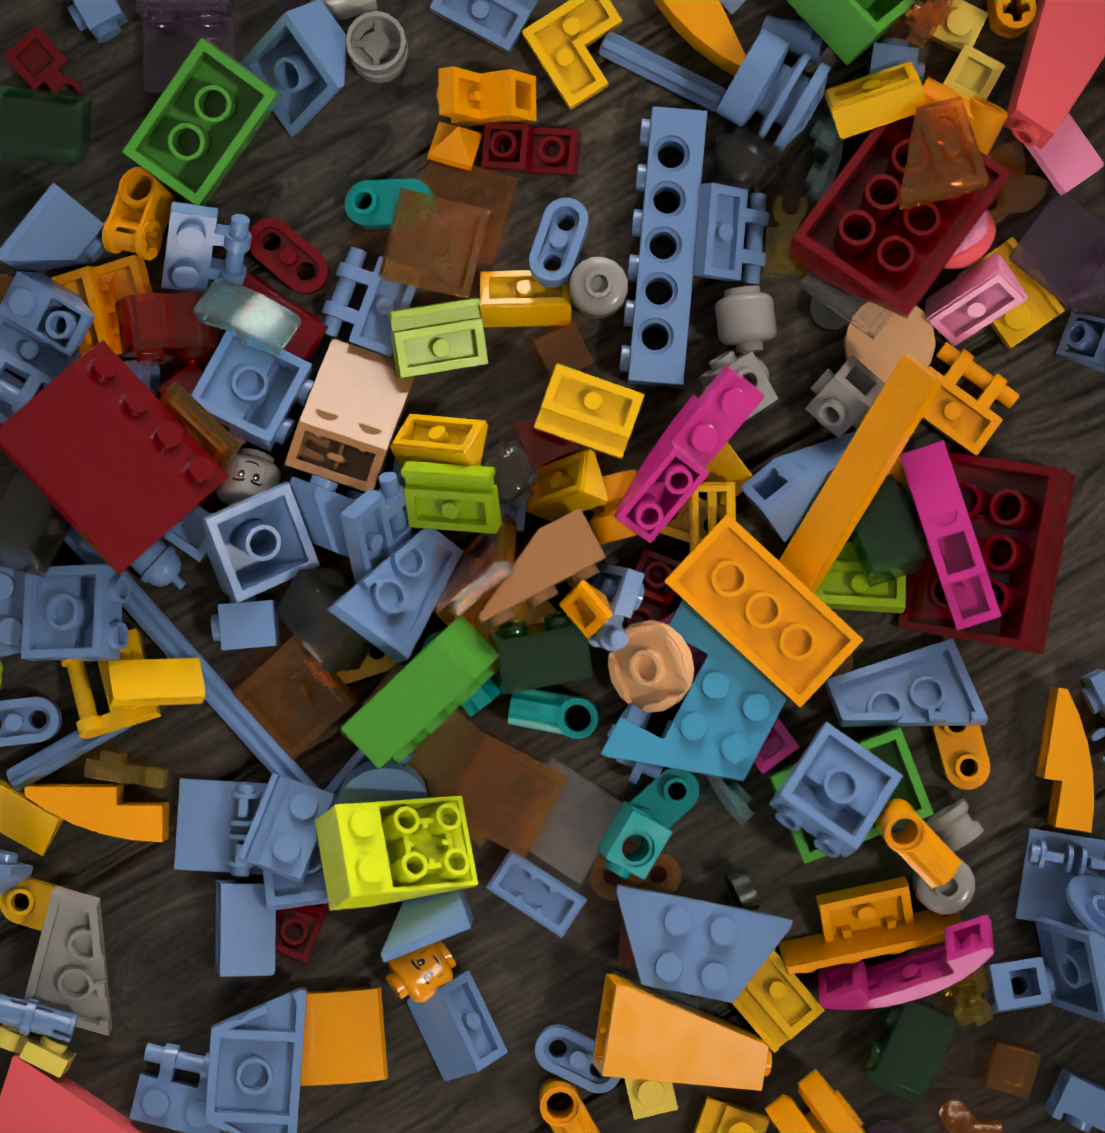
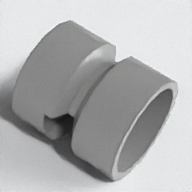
(377, 46)

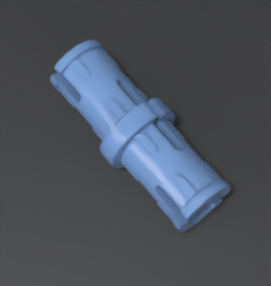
(37, 1018)

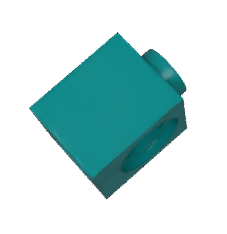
(629, 822)

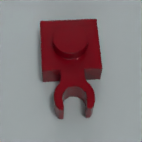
(39, 62)

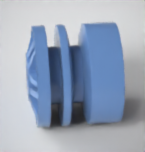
(774, 89)

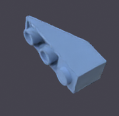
(791, 483)

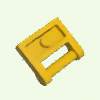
(90, 723)

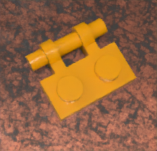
(958, 414)

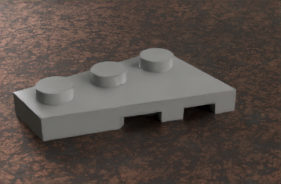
(71, 961)

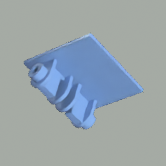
(214, 824)
(1049, 866)

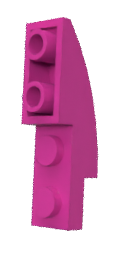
(684, 450)
(950, 535)

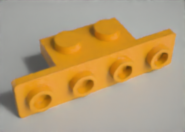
(864, 925)

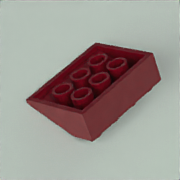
(869, 244)
(110, 457)
(1020, 530)

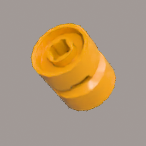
(603, 523)

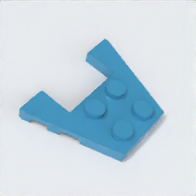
(720, 717)

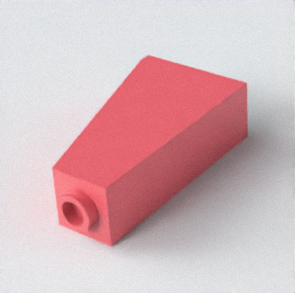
(1055, 66)
(49, 1104)

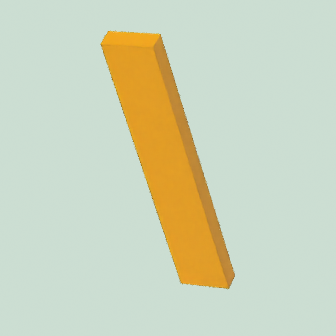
(861, 471)

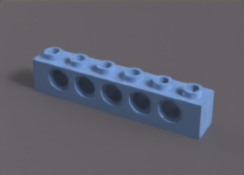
(685, 132)

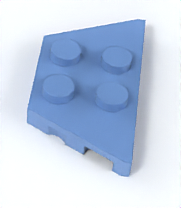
(697, 943)
(257, 1067)

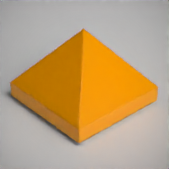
(454, 146)
(587, 608)

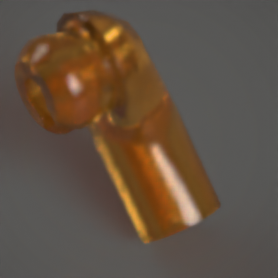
(958, 1119)

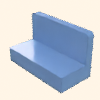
(243, 930)
(458, 1028)

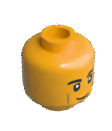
(421, 972)

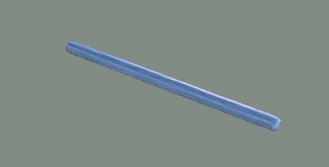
(218, 693)

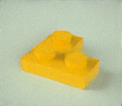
(561, 44)

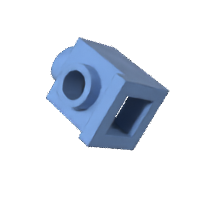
(100, 16)
(1036, 982)
(1078, 1098)

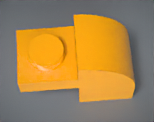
(486, 97)

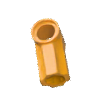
(984, 115)
(917, 843)
(573, 1118)

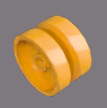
(827, 1112)

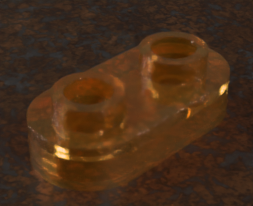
(608, 891)

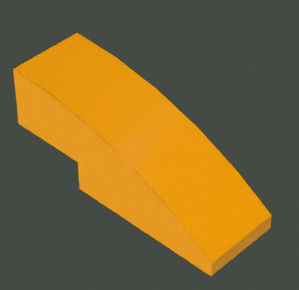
(706, 30)
(1067, 762)
(103, 810)

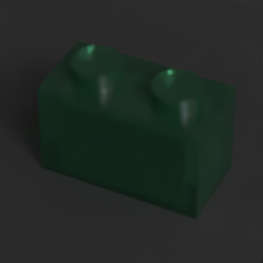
(44, 125)
(887, 538)
(539, 653)
(909, 1049)

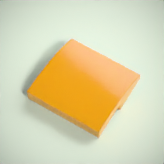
(100, 290)
(344, 1037)

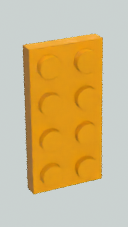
(763, 610)

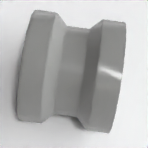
(955, 825)

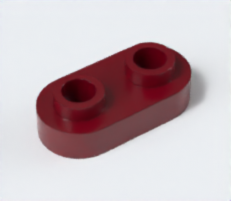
(289, 256)

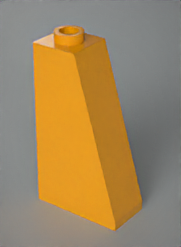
(669, 1041)

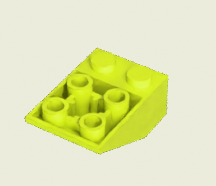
(394, 851)

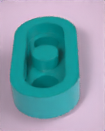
(384, 200)
(656, 801)

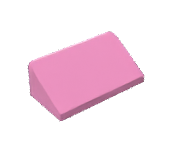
(1067, 157)
(974, 300)

